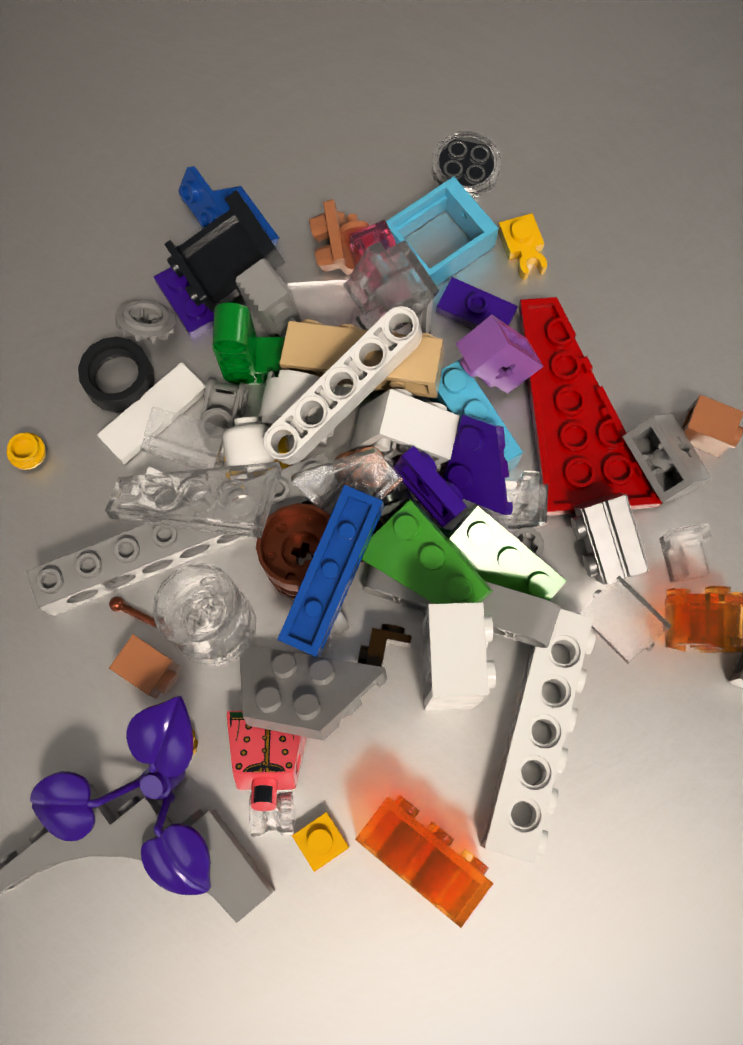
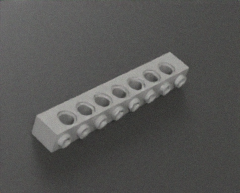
(140, 554)

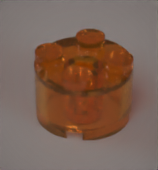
(704, 621)

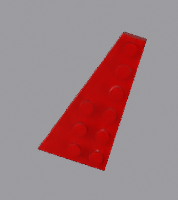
(574, 421)

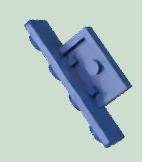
(210, 204)

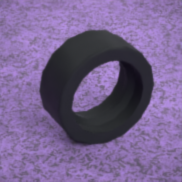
(104, 351)

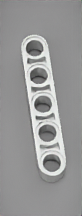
(349, 366)

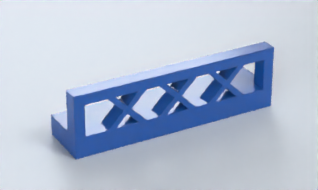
(331, 571)

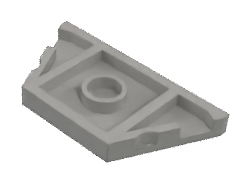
(302, 691)

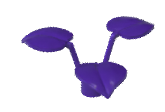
(157, 737)

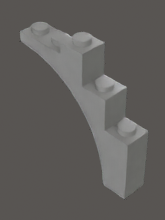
(233, 874)

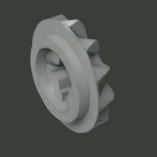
(159, 320)

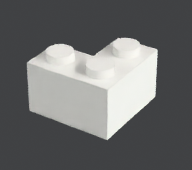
(399, 422)

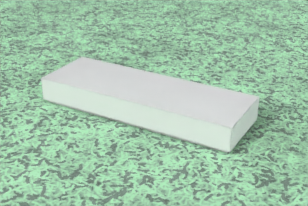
(173, 392)

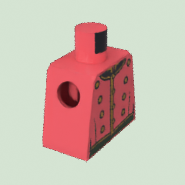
(263, 760)

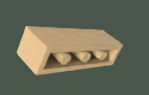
(317, 347)

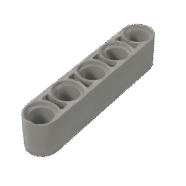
(512, 612)

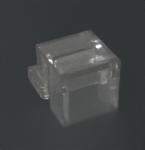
(387, 281)

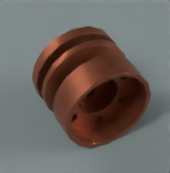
(286, 537)

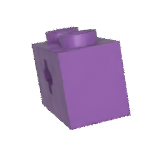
(498, 355)

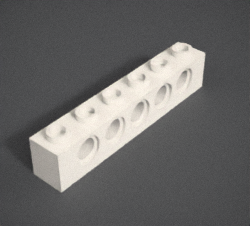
(500, 831)

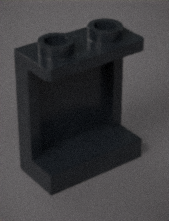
(222, 253)

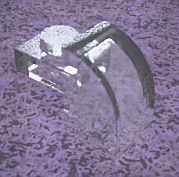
(528, 502)

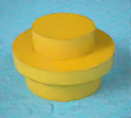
(26, 451)

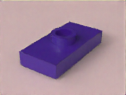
(472, 305)

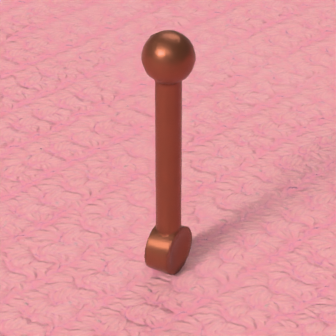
(117, 604)

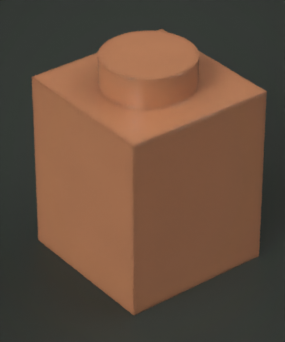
(712, 426)
(145, 667)

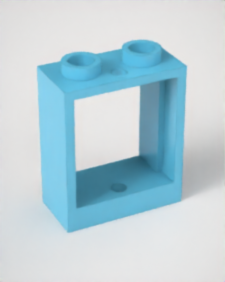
(465, 212)

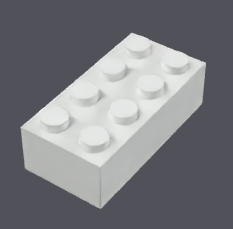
(455, 656)

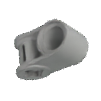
(224, 403)

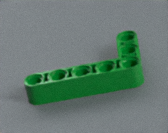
(239, 350)

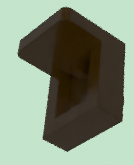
(388, 635)

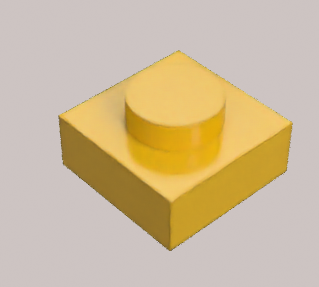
(320, 841)

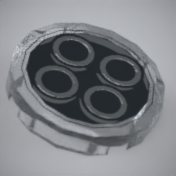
(468, 158)

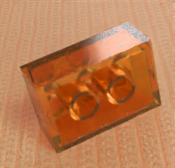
(425, 859)

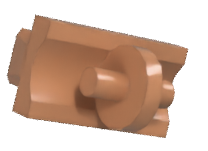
(338, 229)

